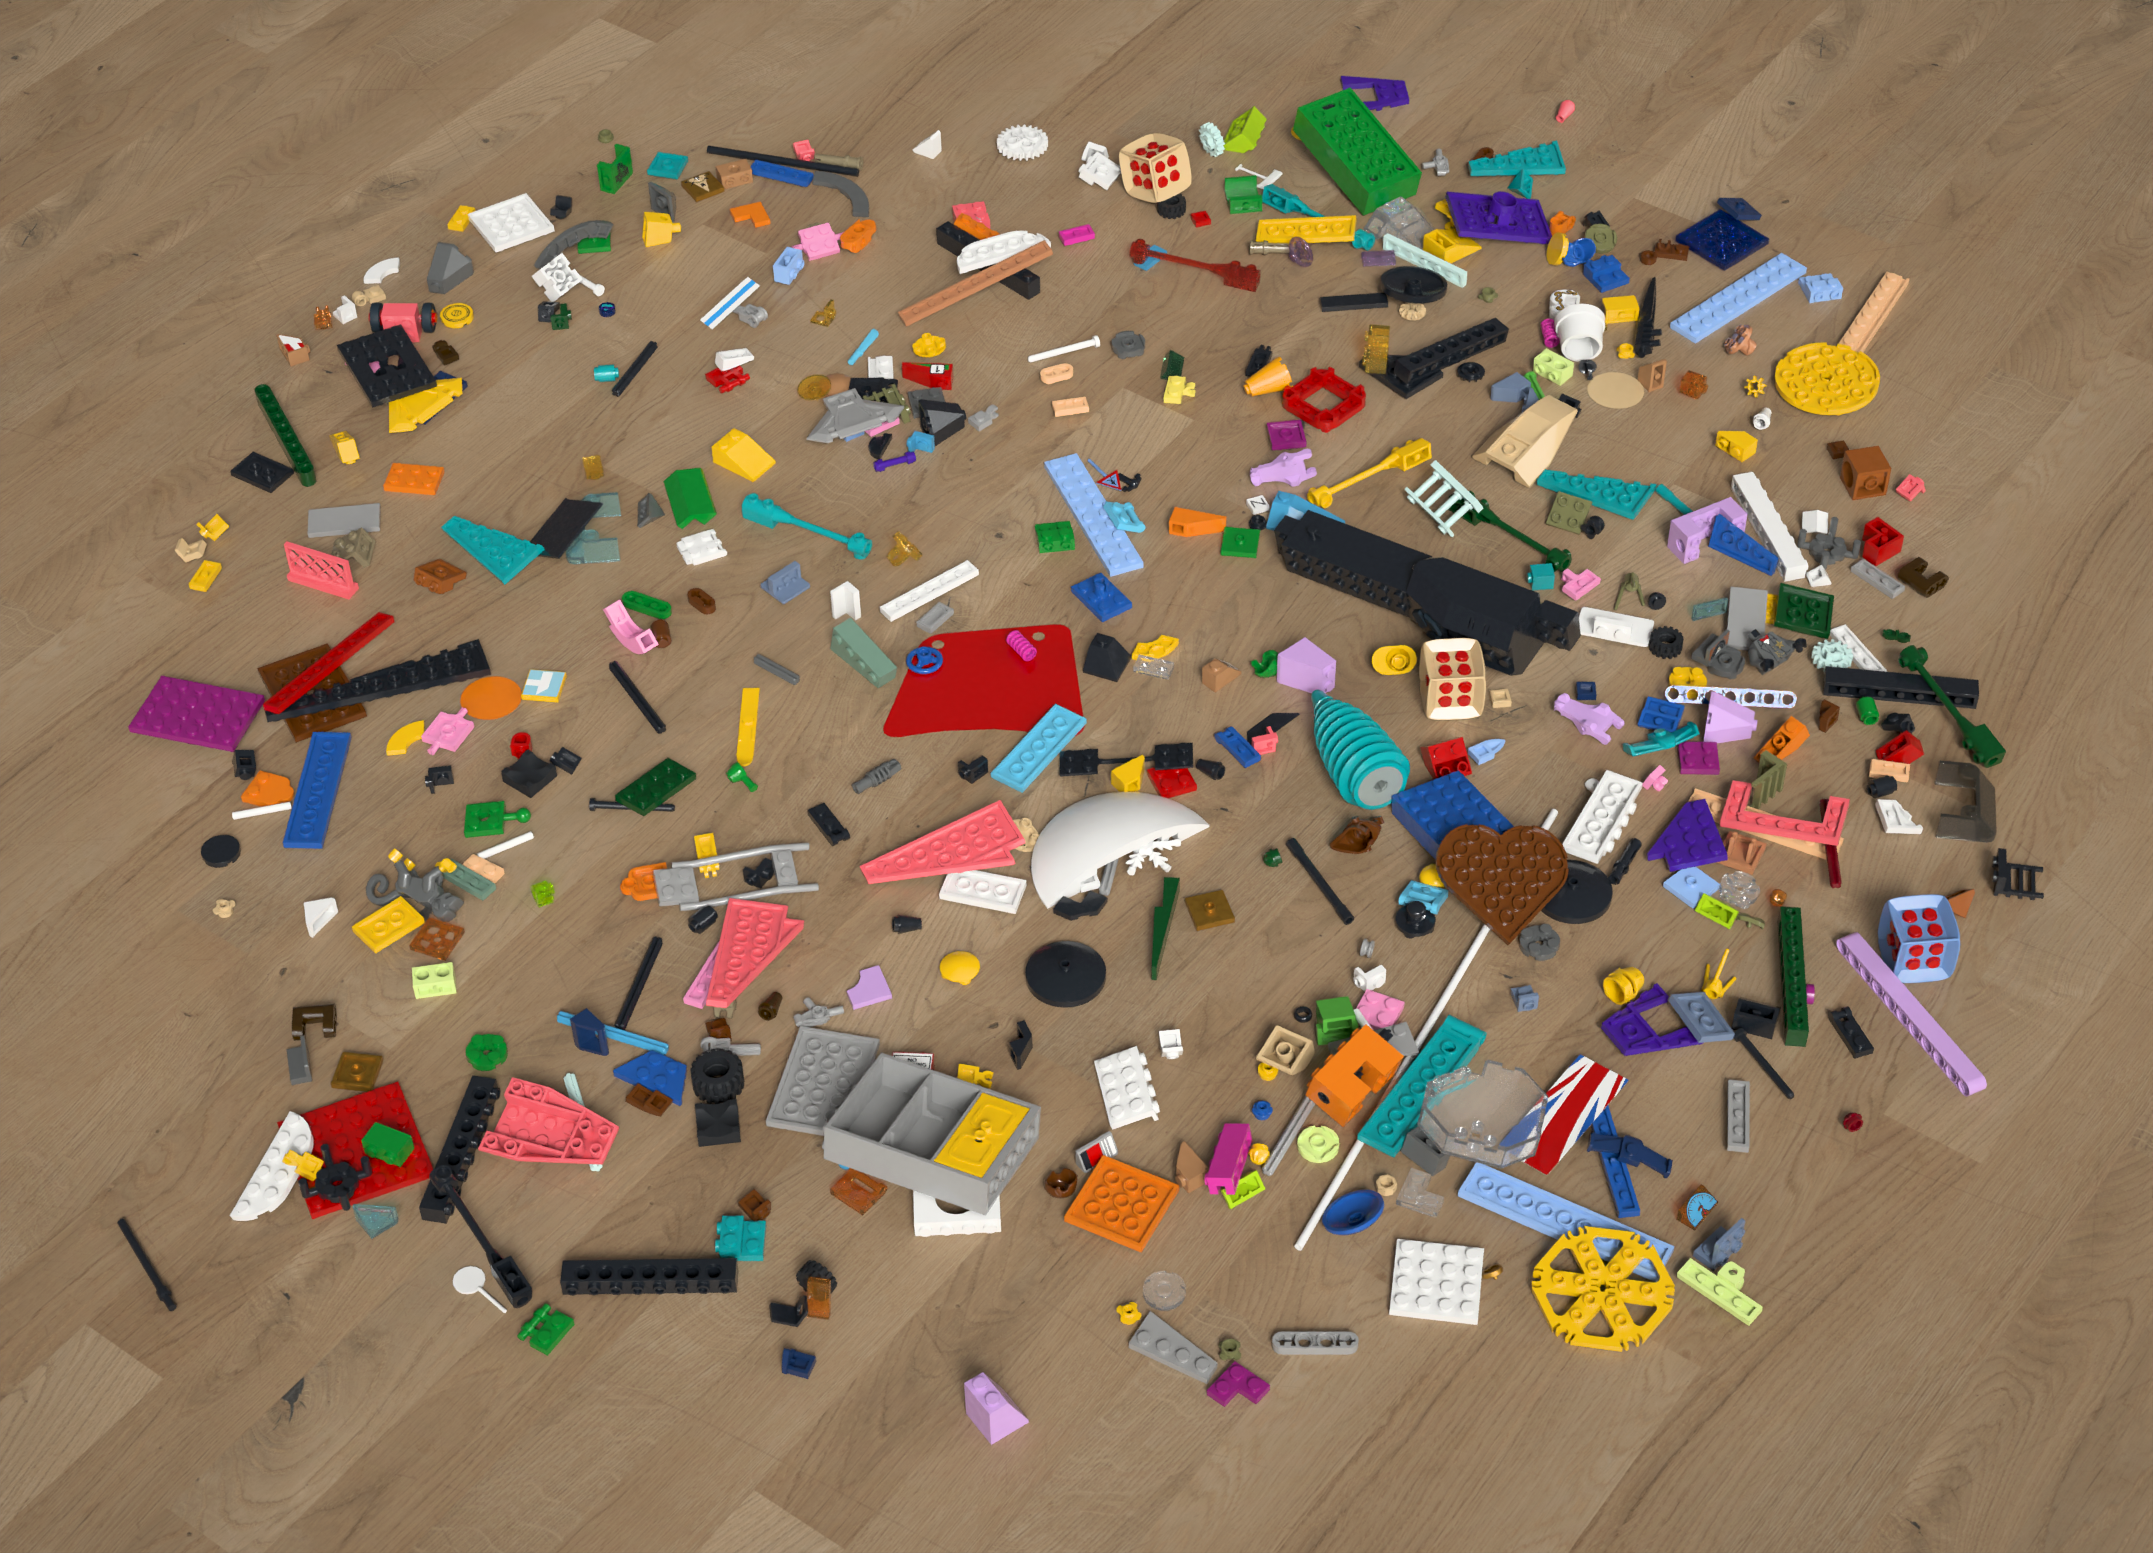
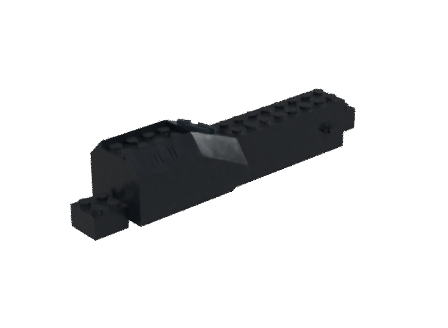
(1433, 592)

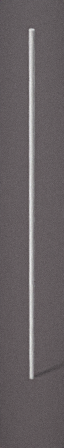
(1402, 1069)

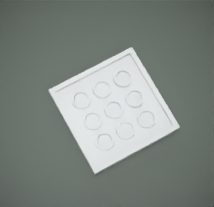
(511, 222)
(1436, 1281)

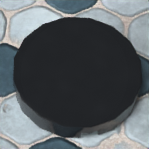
(220, 851)

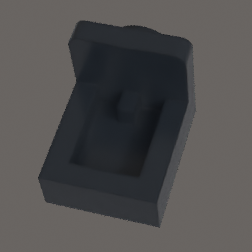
(562, 207)
(1898, 722)
(760, 875)

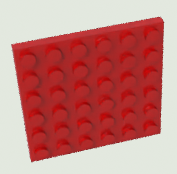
(343, 1128)

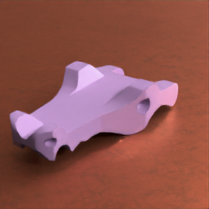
(1285, 468)
(1589, 719)

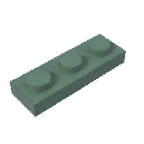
(470, 881)

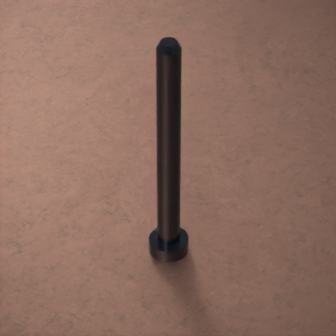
(593, 804)
(1740, 1035)

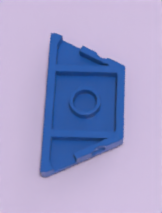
(655, 1073)

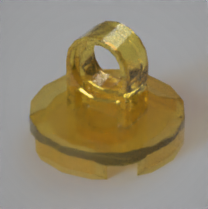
(903, 548)

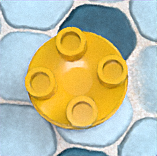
(929, 345)
(959, 967)

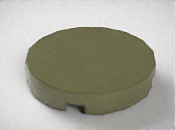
(1603, 237)

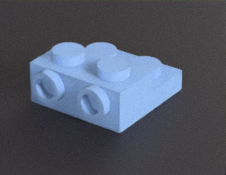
(1821, 288)

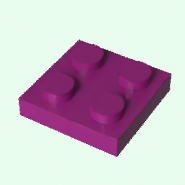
(1286, 435)
(1698, 758)

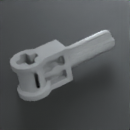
(751, 314)
(724, 1043)

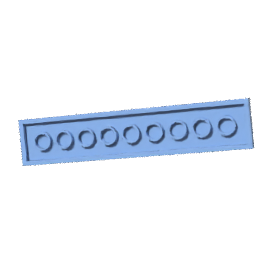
(1738, 298)
(1087, 505)
(1551, 1213)

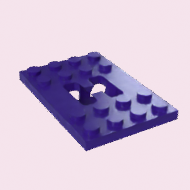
(1473, 221)

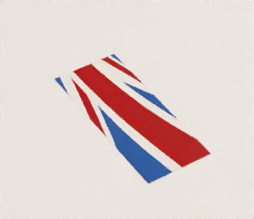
(1572, 1107)

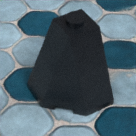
(940, 419)

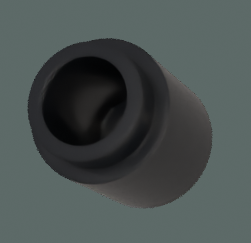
(1881, 786)
(702, 919)

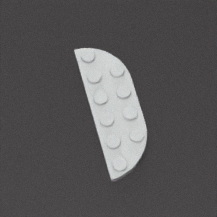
(996, 249)
(272, 1177)

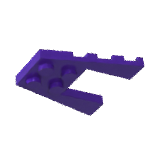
(1387, 91)
(1635, 1036)

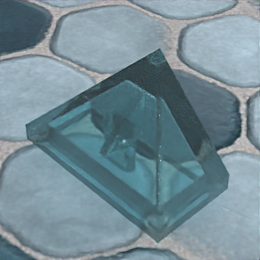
(1709, 609)
(375, 1218)

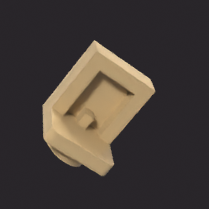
(190, 551)

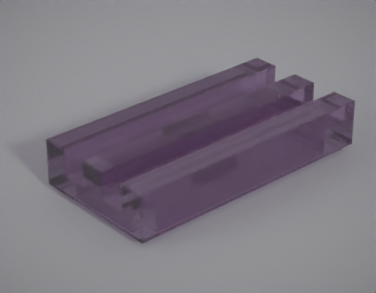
(1378, 258)

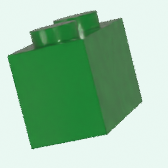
(387, 1144)

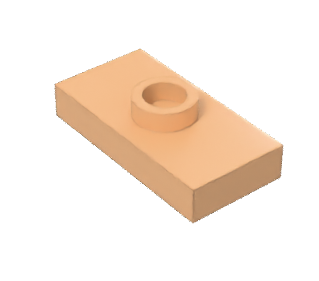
(1070, 406)
(1882, 768)

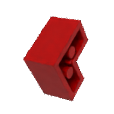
(1880, 541)

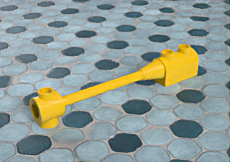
(1404, 458)

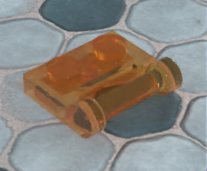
(855, 1195)

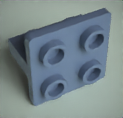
(786, 583)

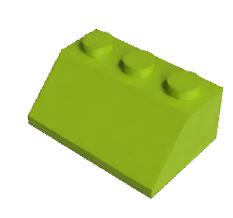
(1245, 131)

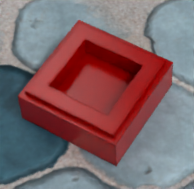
(1200, 219)

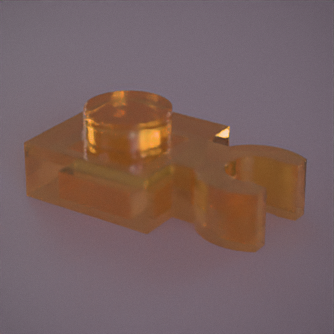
(322, 319)

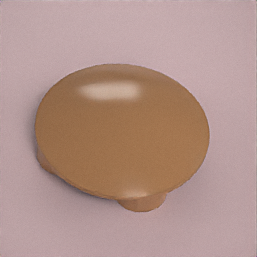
(839, 383)

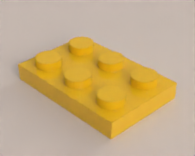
(388, 924)

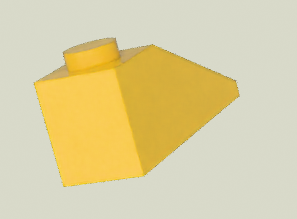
(345, 447)

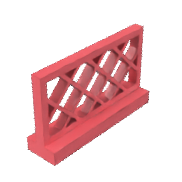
(316, 577)

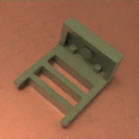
(892, 397)
(1769, 778)

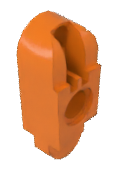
(858, 235)

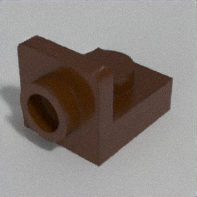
(1828, 715)
(718, 1029)

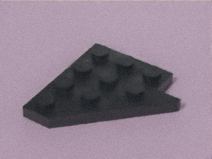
(1397, 384)

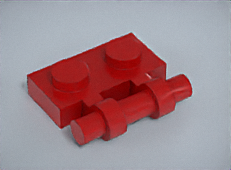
(718, 377)

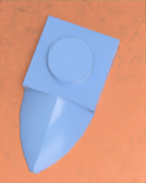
(1485, 750)

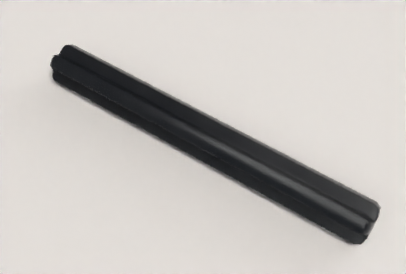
(634, 368)

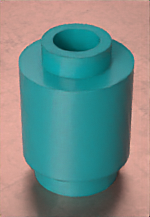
(606, 373)

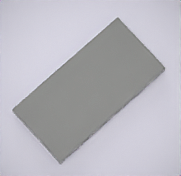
(343, 520)
(1745, 614)

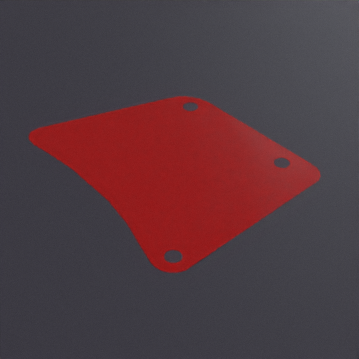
(988, 683)

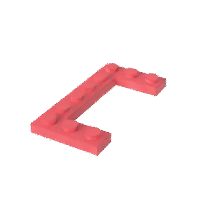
(1828, 832)

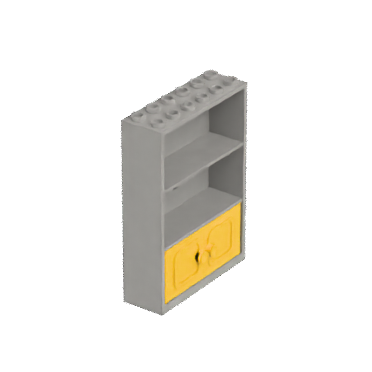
(932, 1133)

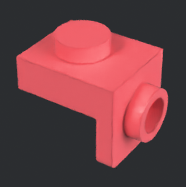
(803, 150)

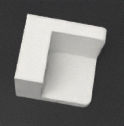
(345, 312)
(1815, 521)

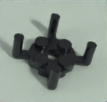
(333, 1173)

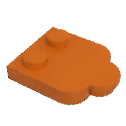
(268, 790)
(641, 882)

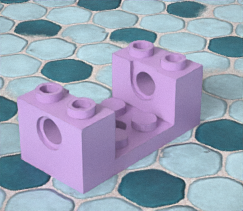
(1689, 529)

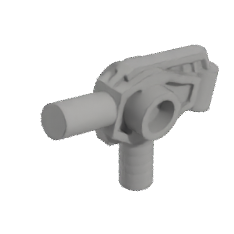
(1439, 162)
(816, 1014)

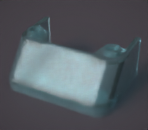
(588, 545)

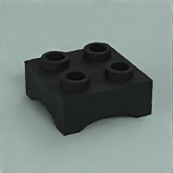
(529, 774)
(717, 1123)

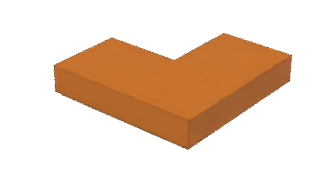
(751, 211)

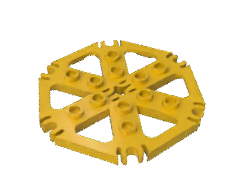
(1617, 1291)

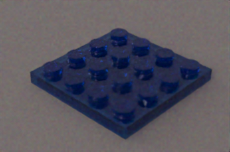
(1722, 239)

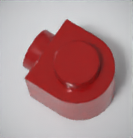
(520, 743)

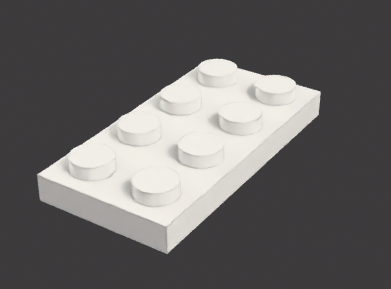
(984, 890)

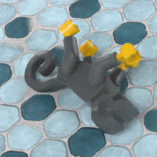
(425, 890)

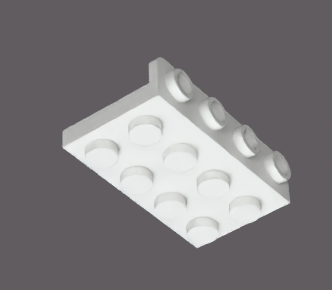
(1126, 1087)

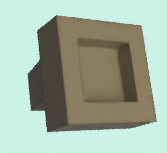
(730, 1010)

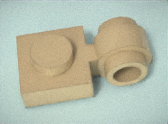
(373, 294)

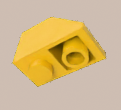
(1737, 444)
(1129, 775)

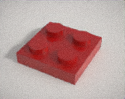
(1172, 782)

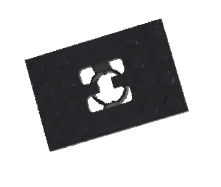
(388, 381)

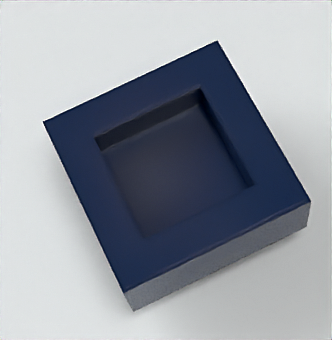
(1586, 690)

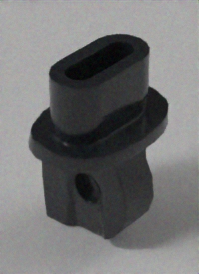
(1587, 367)

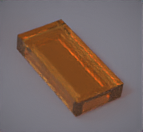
(819, 1298)

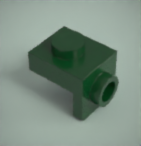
(561, 320)

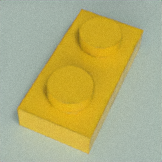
(460, 219)
(205, 576)

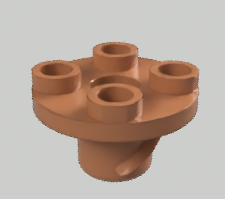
(1741, 341)

